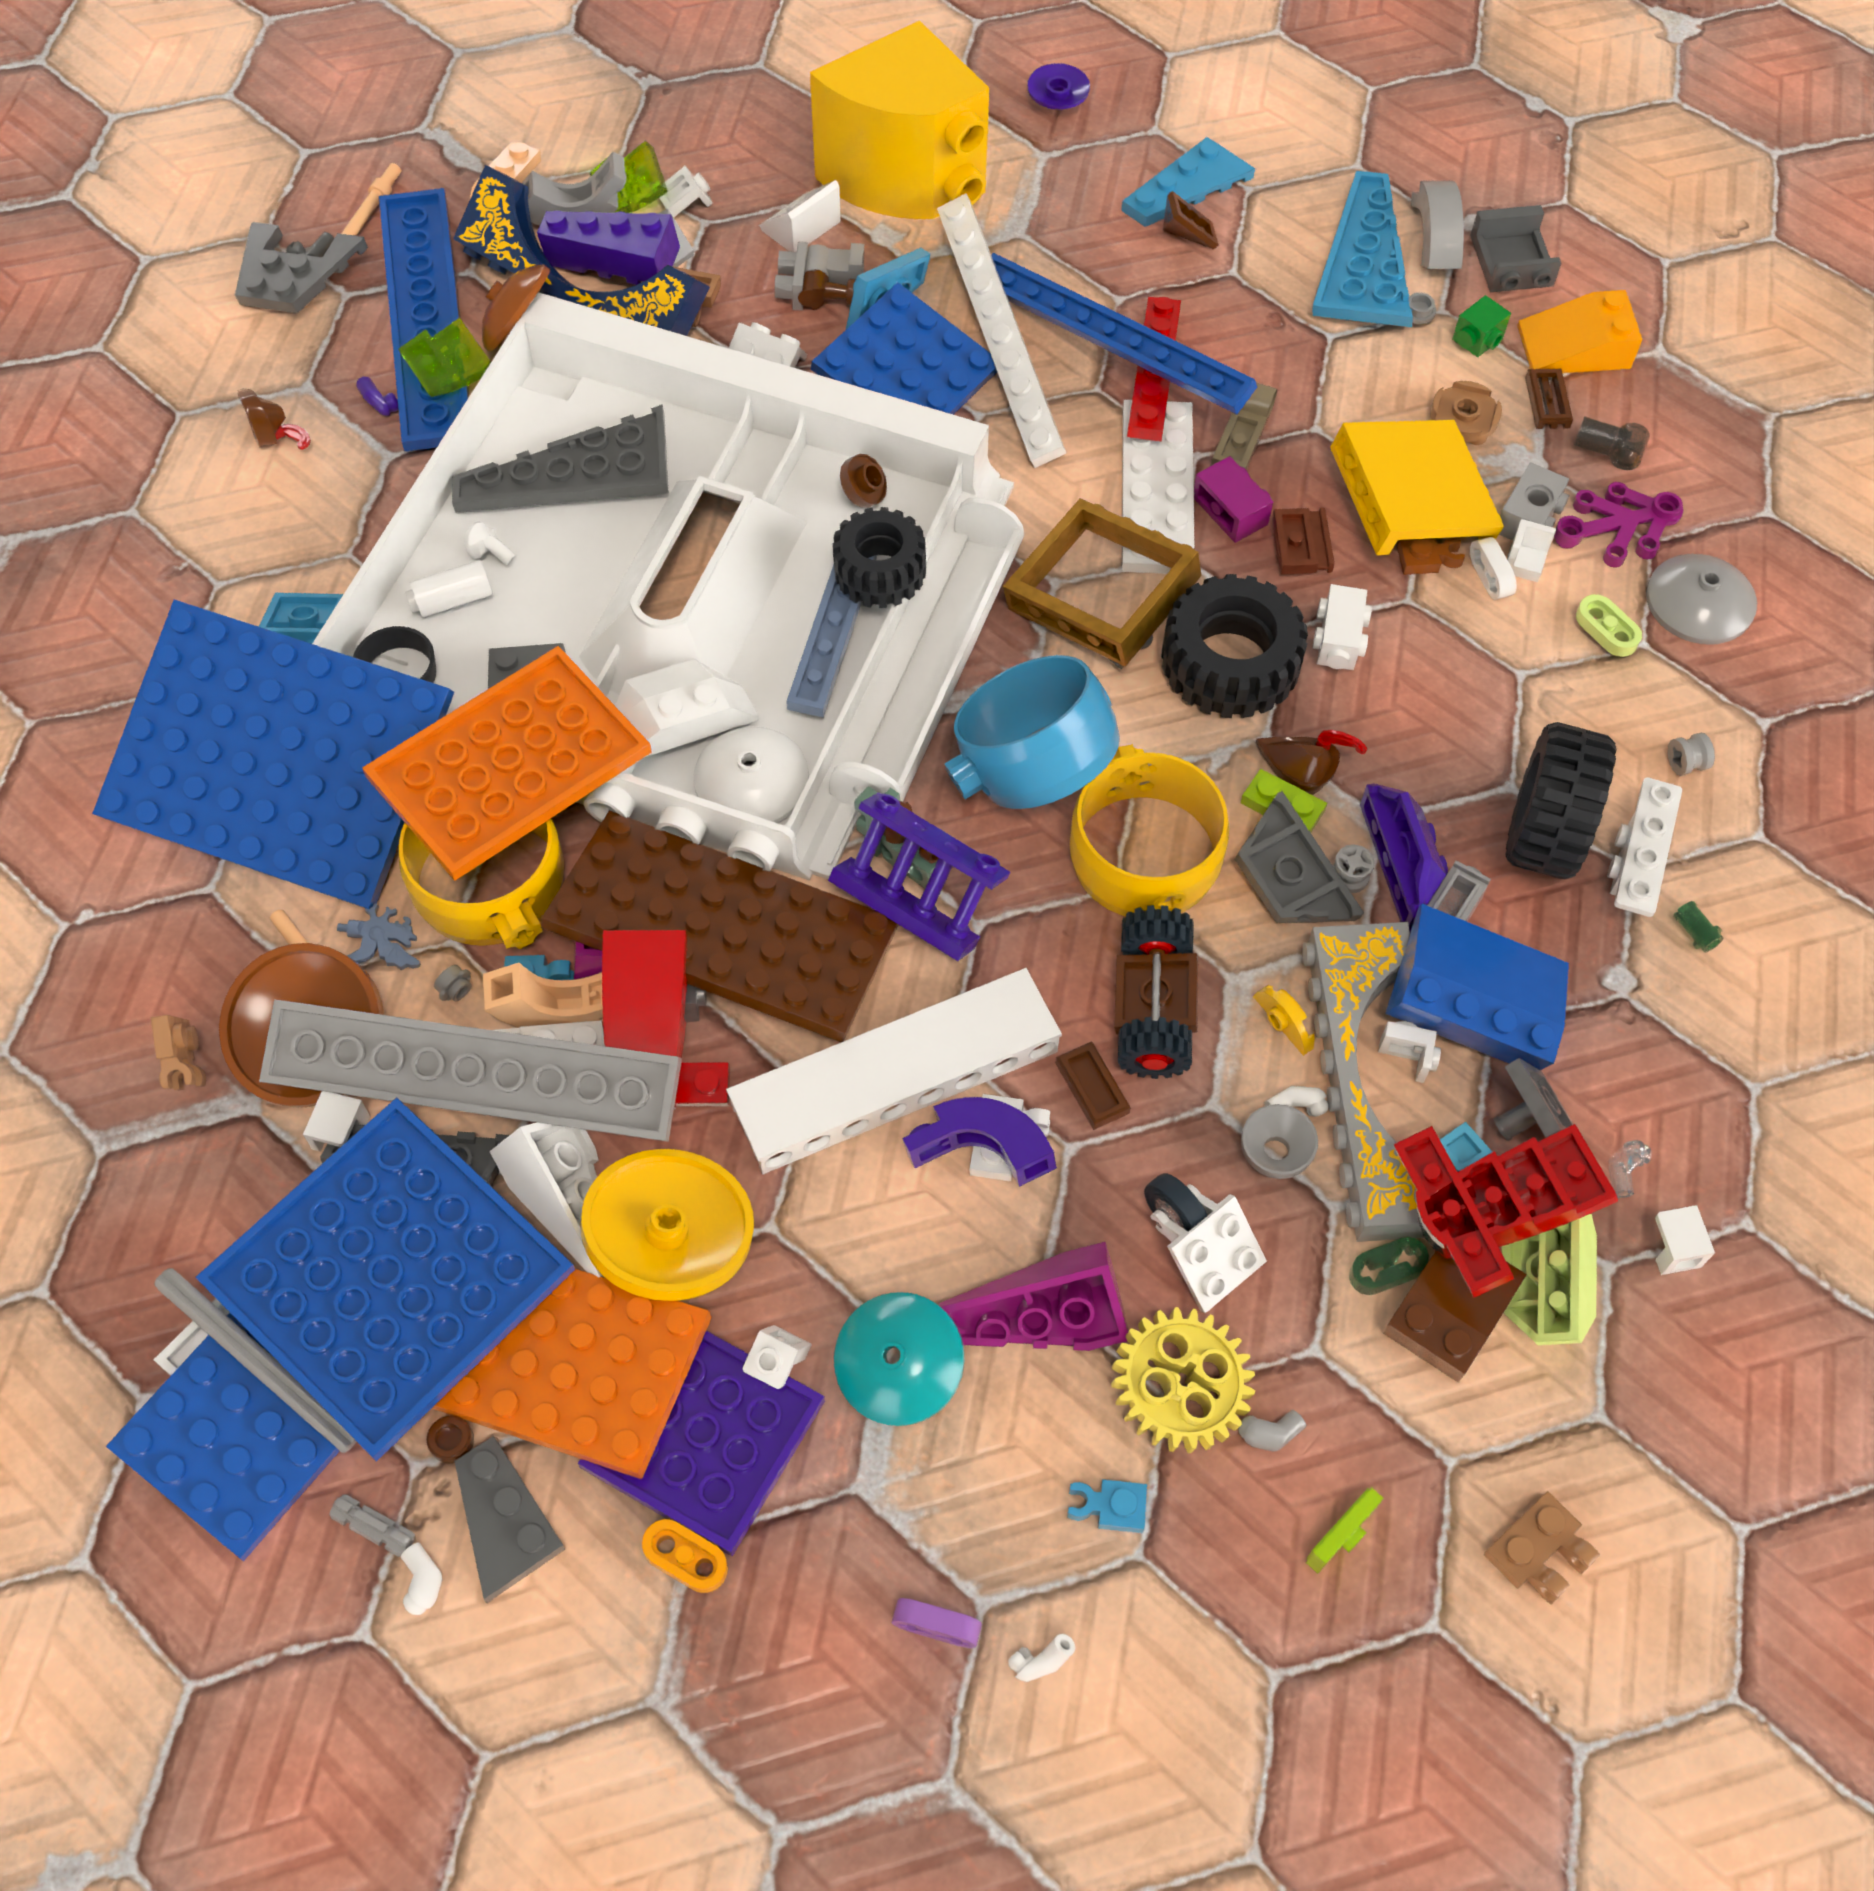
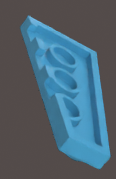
(1191, 177)

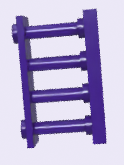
(899, 905)

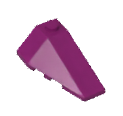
(1053, 1302)

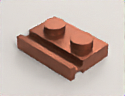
(1303, 540)

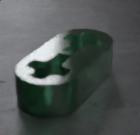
(1384, 1257)

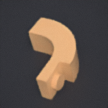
(529, 1000)

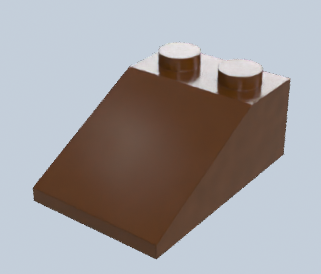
(1444, 1320)

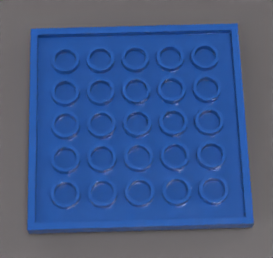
(386, 1277)

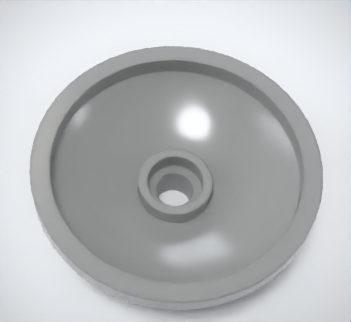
(1701, 599)

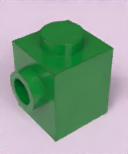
(1481, 326)

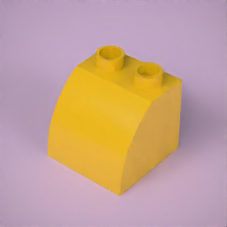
(901, 125)

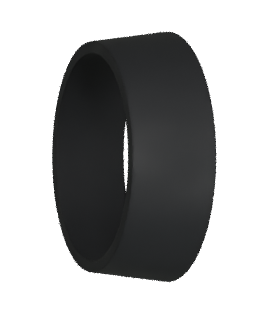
(397, 637)

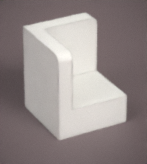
(1530, 549)
(334, 1120)
(1684, 1240)

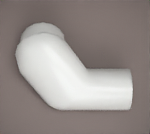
(1301, 1096)
(425, 1580)
(1045, 1663)

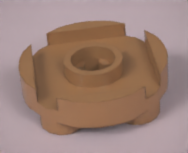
(1483, 412)

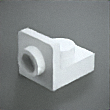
(683, 190)
(774, 1355)

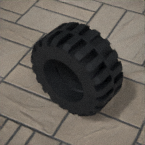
(1240, 609)
(1561, 800)

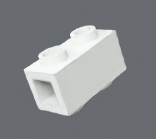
(1341, 634)

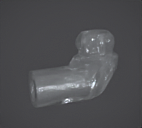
(1623, 1162)

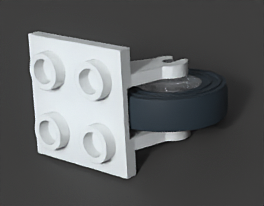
(1207, 1239)

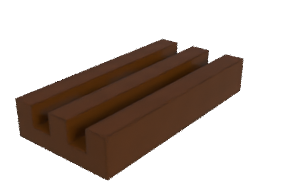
(1551, 418)

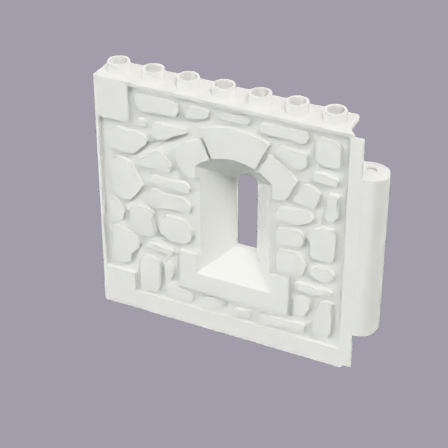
(585, 566)

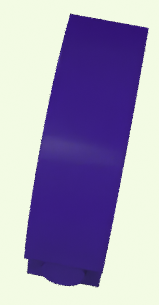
(986, 1125)

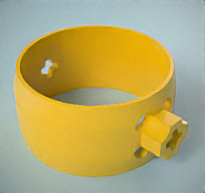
(1170, 781)
(470, 922)

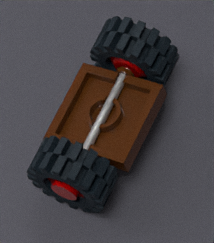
(1156, 992)

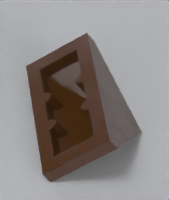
(1188, 222)

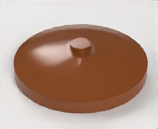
(293, 974)

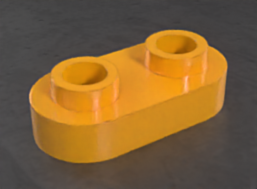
(686, 1556)

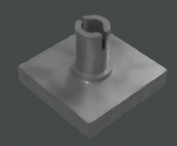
(1539, 1104)

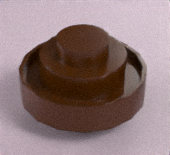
(863, 480)

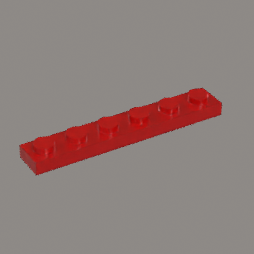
(1151, 390)

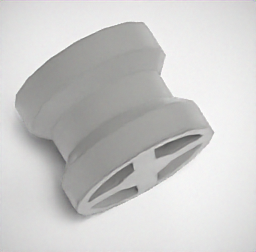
(1691, 754)
(1355, 859)

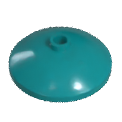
(928, 1362)

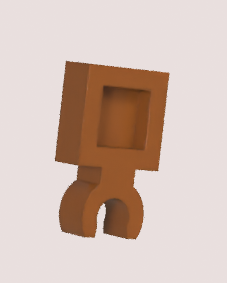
(1426, 556)

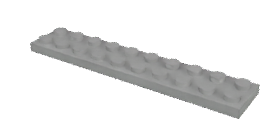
(471, 1070)

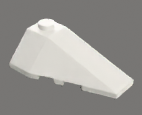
(551, 1175)

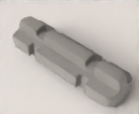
(371, 1525)

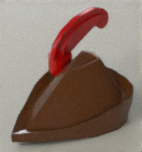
(266, 421)
(1307, 760)

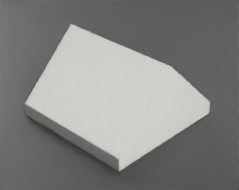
(805, 217)

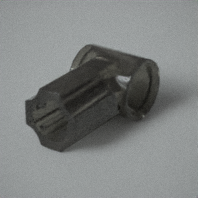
(1622, 444)

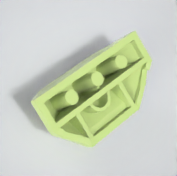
(1560, 1285)

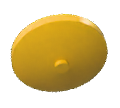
(667, 1224)

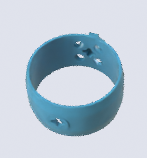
(1048, 764)

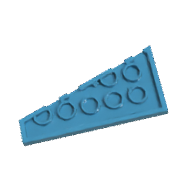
(1366, 261)

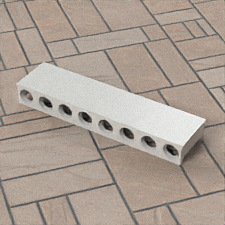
(892, 1068)

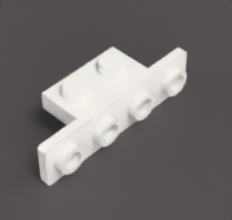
(1644, 848)

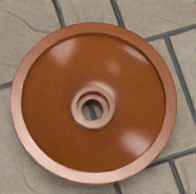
(509, 303)

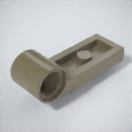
(1246, 427)

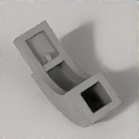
(592, 194)
(1442, 224)

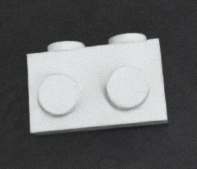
(759, 343)

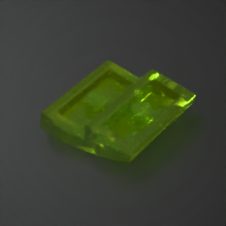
(643, 181)
(446, 359)

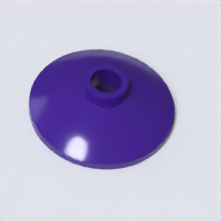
(1058, 86)

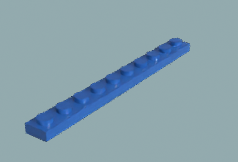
(1125, 337)

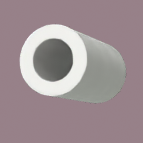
(448, 589)

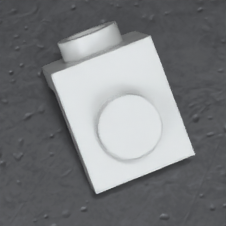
(1413, 1043)

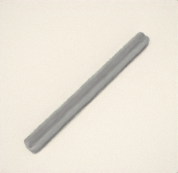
(251, 1356)

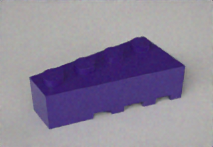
(610, 243)

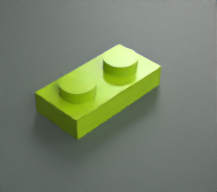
(1265, 788)

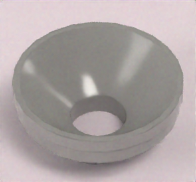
(1283, 1125)

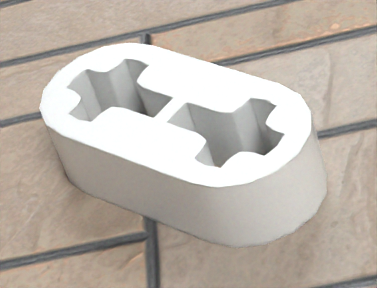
(1493, 568)

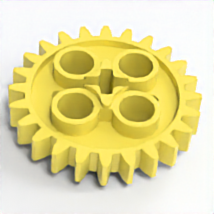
(1168, 1414)

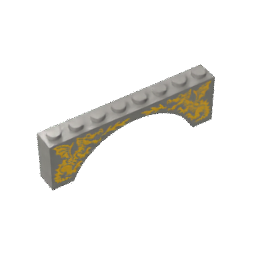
(1348, 973)

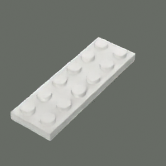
(1159, 483)

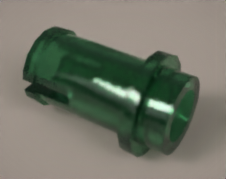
(1699, 927)

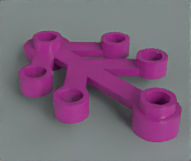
(1661, 510)

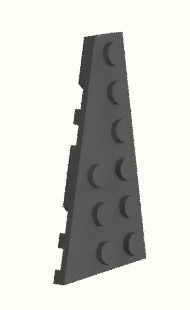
(580, 467)

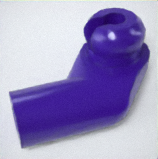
(382, 404)

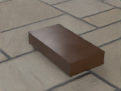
(1092, 1085)

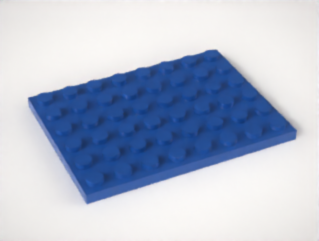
(261, 752)

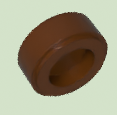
(449, 1439)

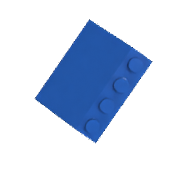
(1481, 989)

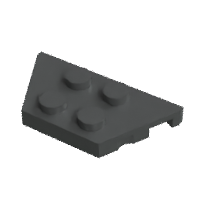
(1293, 871)

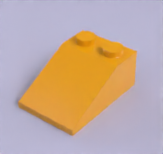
(1583, 334)

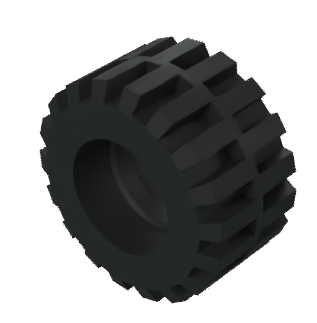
(879, 580)

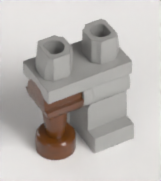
(818, 274)

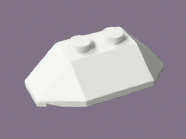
(683, 705)

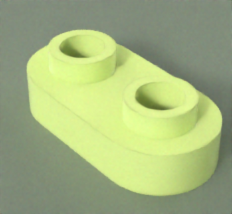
(1612, 627)

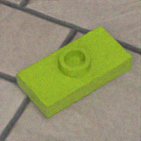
(1346, 1531)

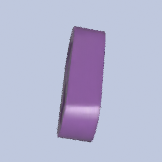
(936, 1623)

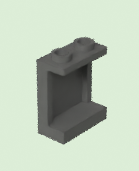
(1513, 249)

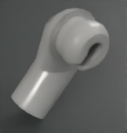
(1271, 1435)

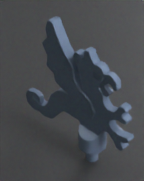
(377, 933)

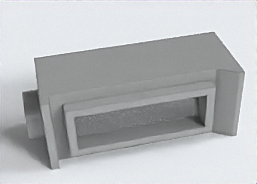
(1460, 891)

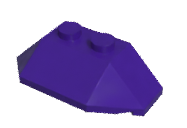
(1403, 848)

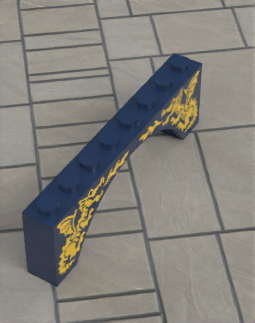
(501, 230)

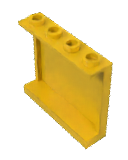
(1413, 482)

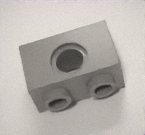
(1534, 499)

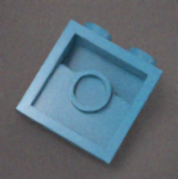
(299, 614)

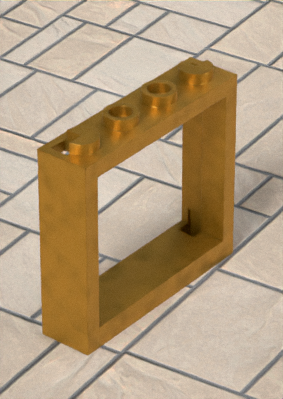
(1082, 627)

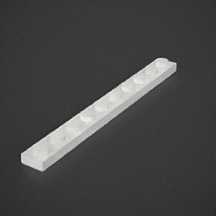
(1001, 332)

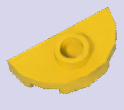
(1286, 1016)

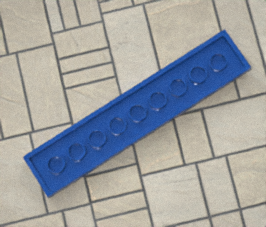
(420, 298)

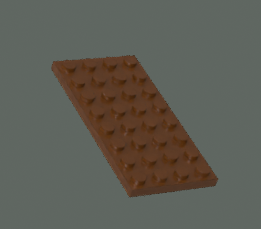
(746, 927)

